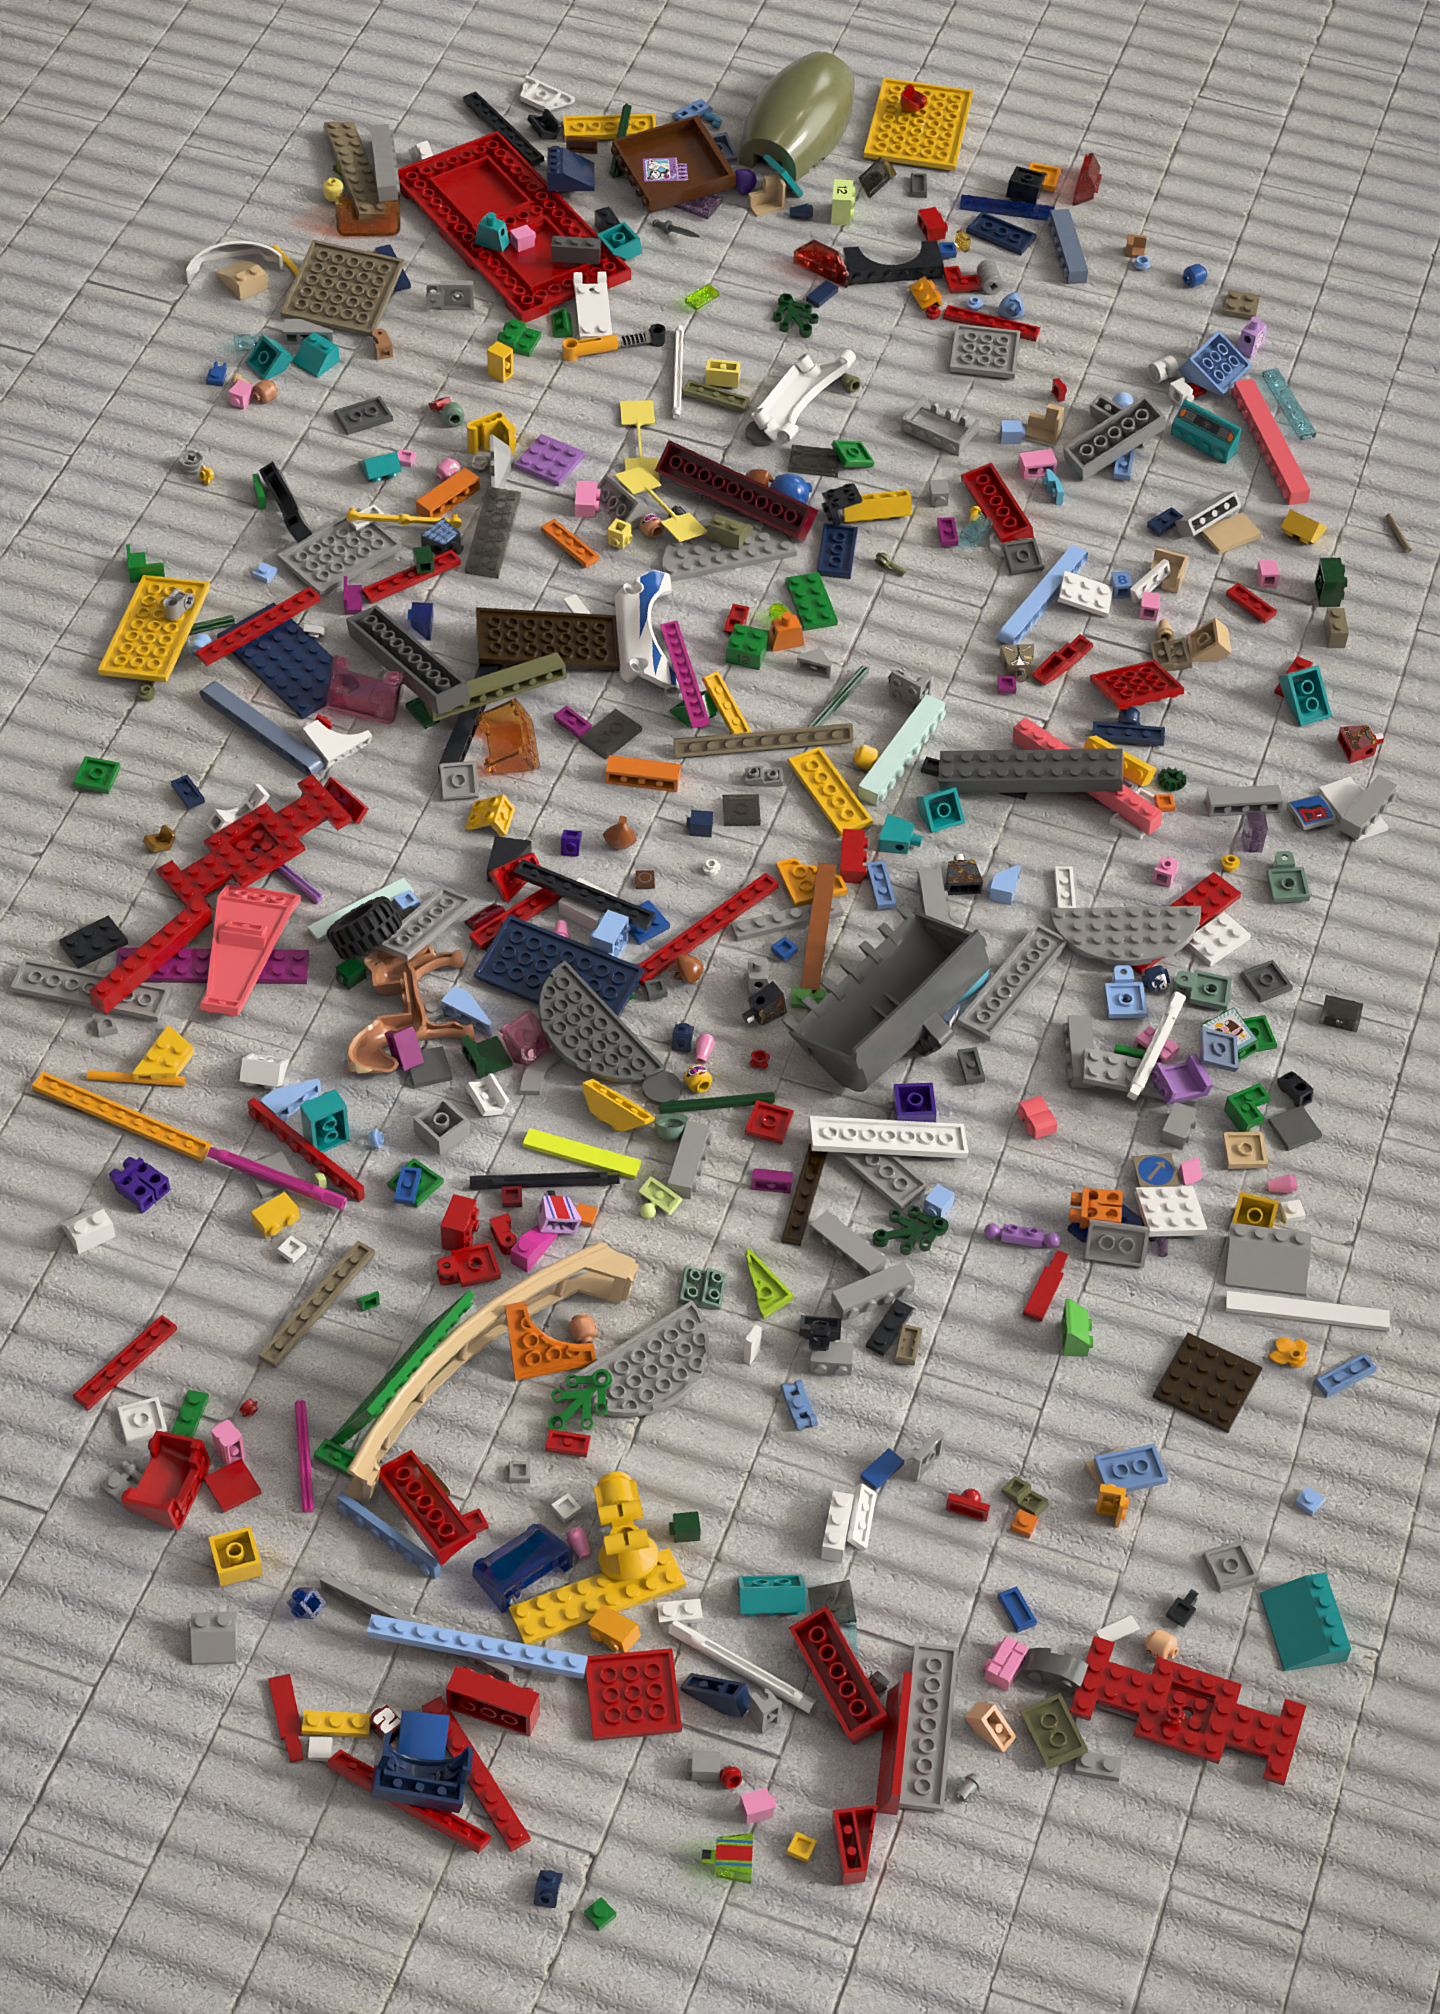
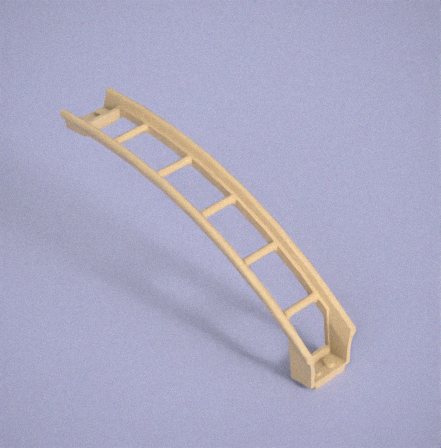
(608, 1278)

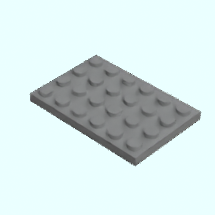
(338, 552)

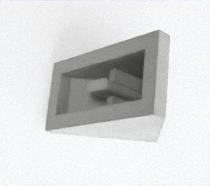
(814, 663)

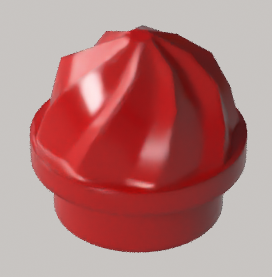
(730, 1776)

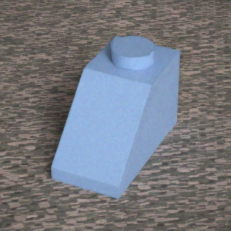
(1004, 885)

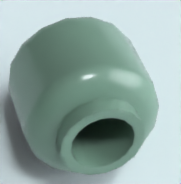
(452, 414)

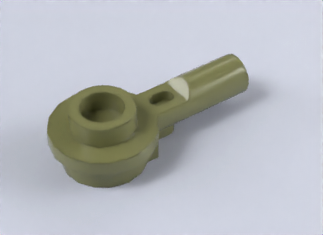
(883, 561)
(146, 692)

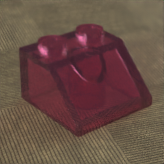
(525, 1038)

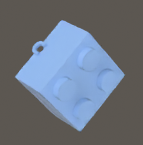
(611, 933)

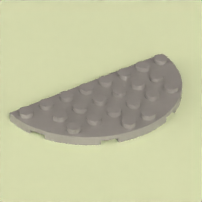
(703, 557)
(1127, 933)
(653, 1366)

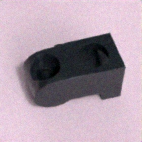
(1296, 1088)

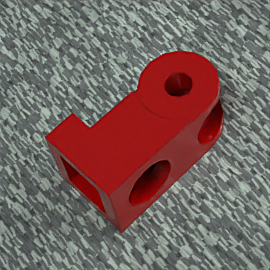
(500, 1229)

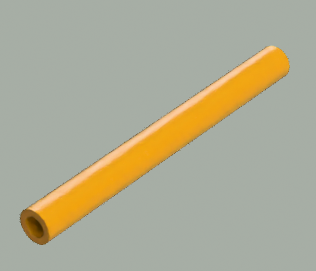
(127, 1077)

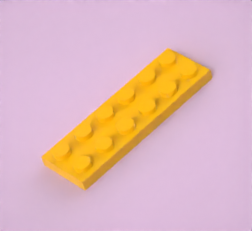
(605, 126)
(830, 791)

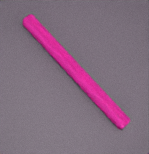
(304, 1456)

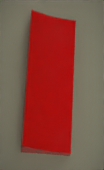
(997, 503)
(425, 1506)
(894, 1747)

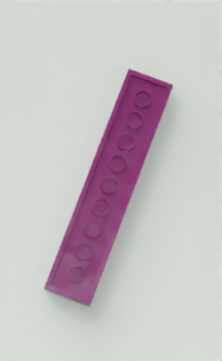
(192, 966)

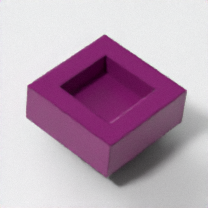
(1006, 684)

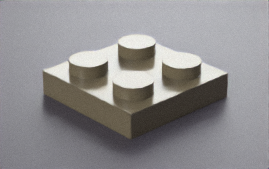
(1241, 304)

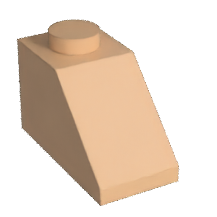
(990, 1725)

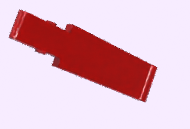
(1046, 1287)
(287, 1715)

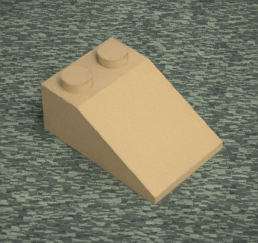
(243, 278)

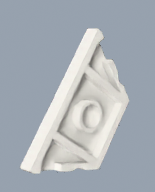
(543, 95)

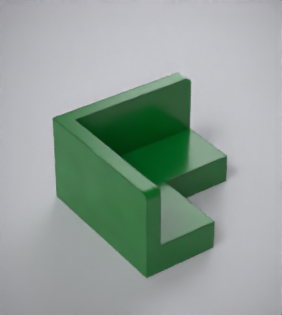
(138, 567)
(1243, 1109)

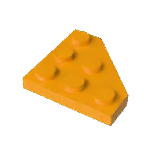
(801, 879)

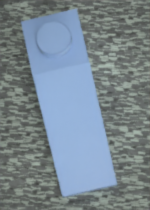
(463, 1008)
(287, 1099)

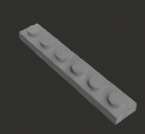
(779, 921)

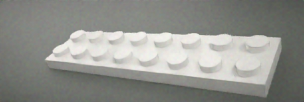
(888, 1137)

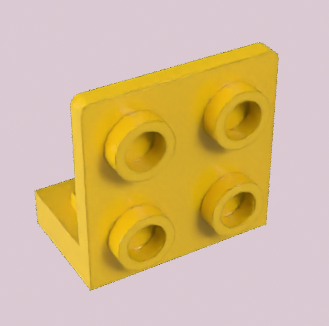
(491, 811)

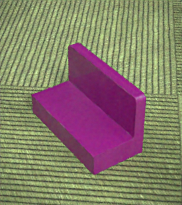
(352, 598)
(404, 1047)
(771, 1180)

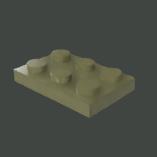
(1054, 1731)

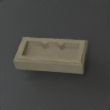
(908, 1344)

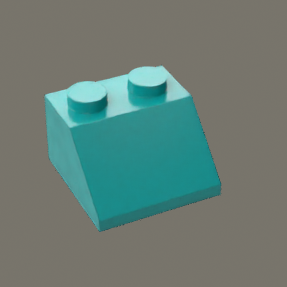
(621, 241)
(316, 355)
(269, 358)
(380, 466)
(940, 809)

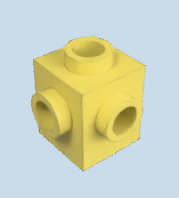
(619, 534)

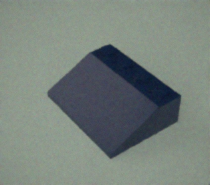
(569, 171)

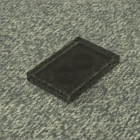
(610, 734)

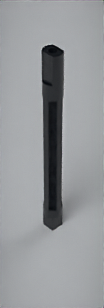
(544, 1179)

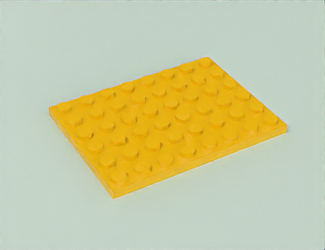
(919, 138)

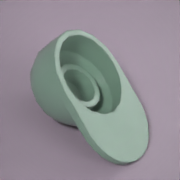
(671, 1126)

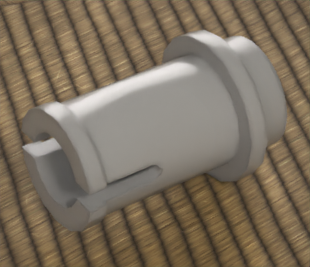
(968, 1787)

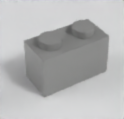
(1178, 1126)
(834, 1361)

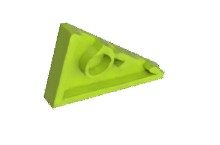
(769, 1290)

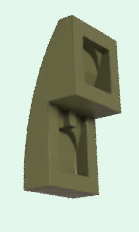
(1022, 1495)

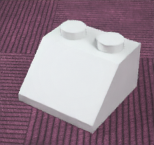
(263, 1070)
(89, 1229)

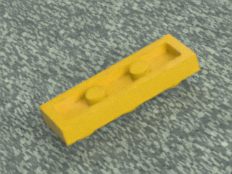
(336, 1723)

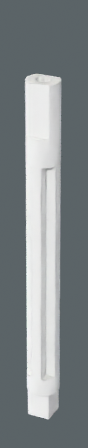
(1156, 1045)
(742, 1666)

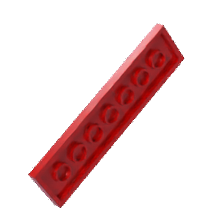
(1212, 895)

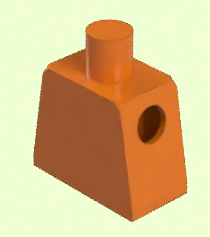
(785, 633)

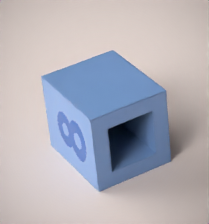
(1121, 584)

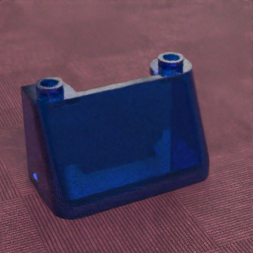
(521, 1564)

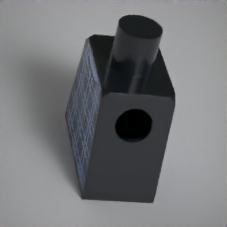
(442, 538)

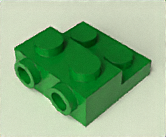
(519, 338)

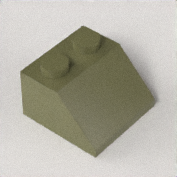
(728, 531)

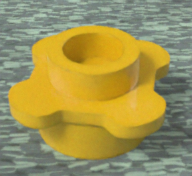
(206, 474)

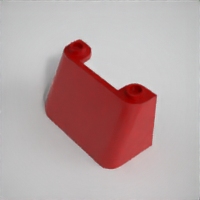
(169, 1480)

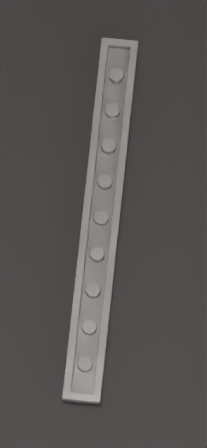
(372, 1605)

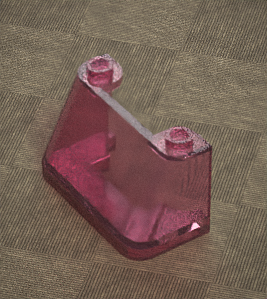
(363, 694)

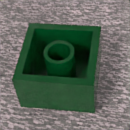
(1330, 582)

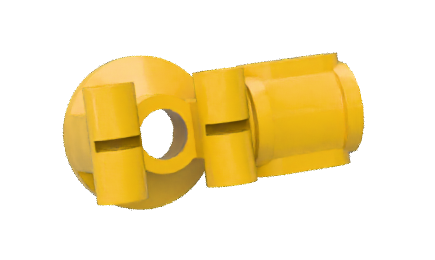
(627, 1549)

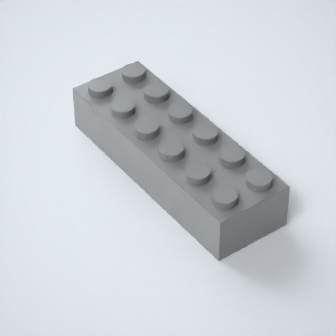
(1114, 437)

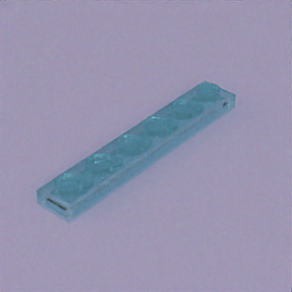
(1289, 404)

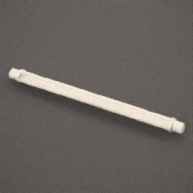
(678, 358)

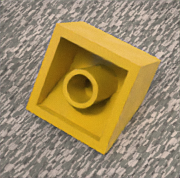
(1303, 527)

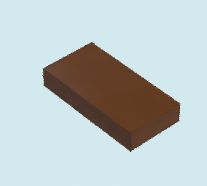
(582, 144)

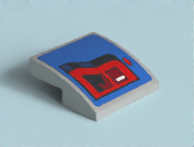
(1311, 812)

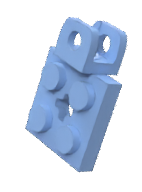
(1125, 987)

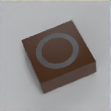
(645, 879)

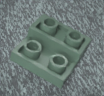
(702, 1287)

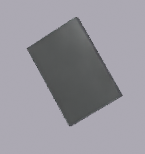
(363, 415)

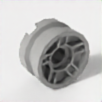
(190, 462)

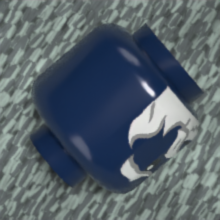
(1156, 978)

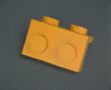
(924, 293)
(1112, 1502)

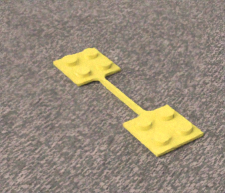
(639, 414)
(641, 480)

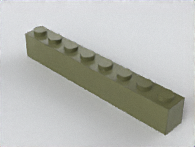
(509, 683)

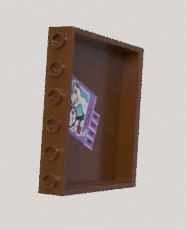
(673, 163)

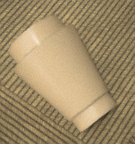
(1164, 630)

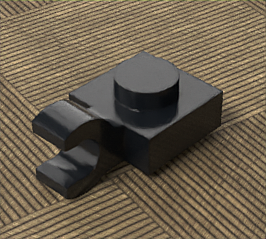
(1183, 1610)

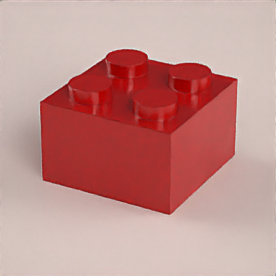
(459, 1223)

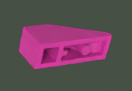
(531, 1248)

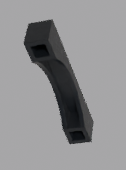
(282, 494)

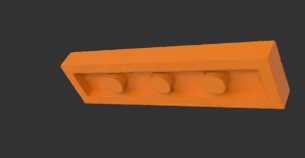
(570, 543)

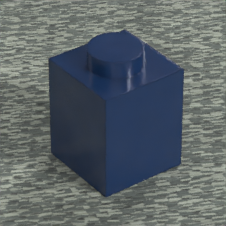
(700, 823)

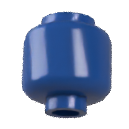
(1194, 275)

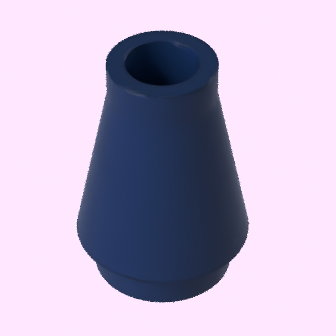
(802, 211)

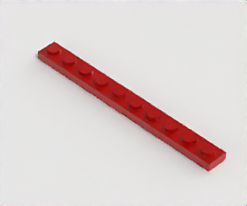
(707, 926)

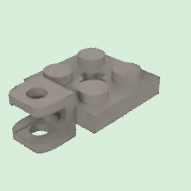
(445, 295)

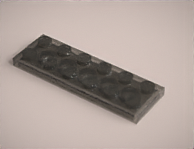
(493, 532)

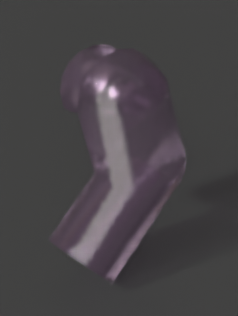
(1162, 1245)

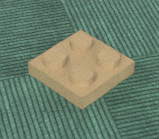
(1245, 1150)

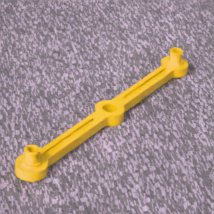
(403, 519)

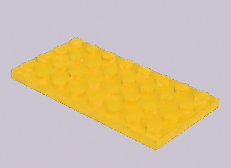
(146, 641)

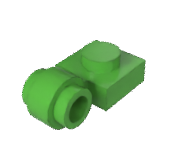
(800, 993)

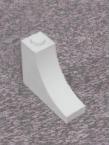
(331, 745)

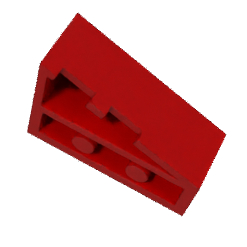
(853, 1840)

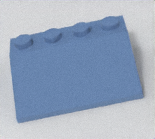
(1215, 365)

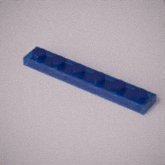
(1005, 207)

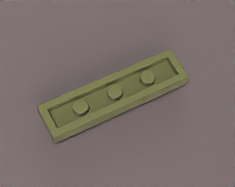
(716, 396)

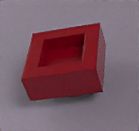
(511, 1196)

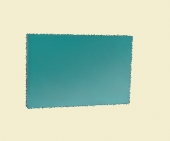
(783, 174)

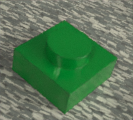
(600, 1913)

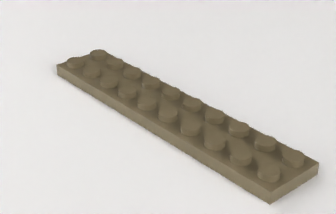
(355, 169)

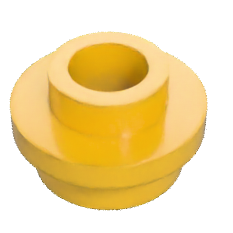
(1230, 862)

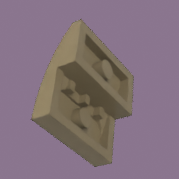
(1171, 654)

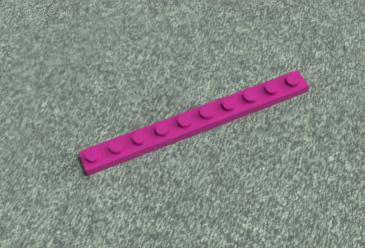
(685, 674)

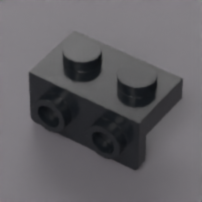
(545, 125)

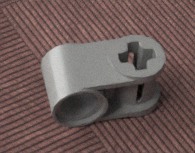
(177, 604)

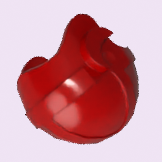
(912, 100)

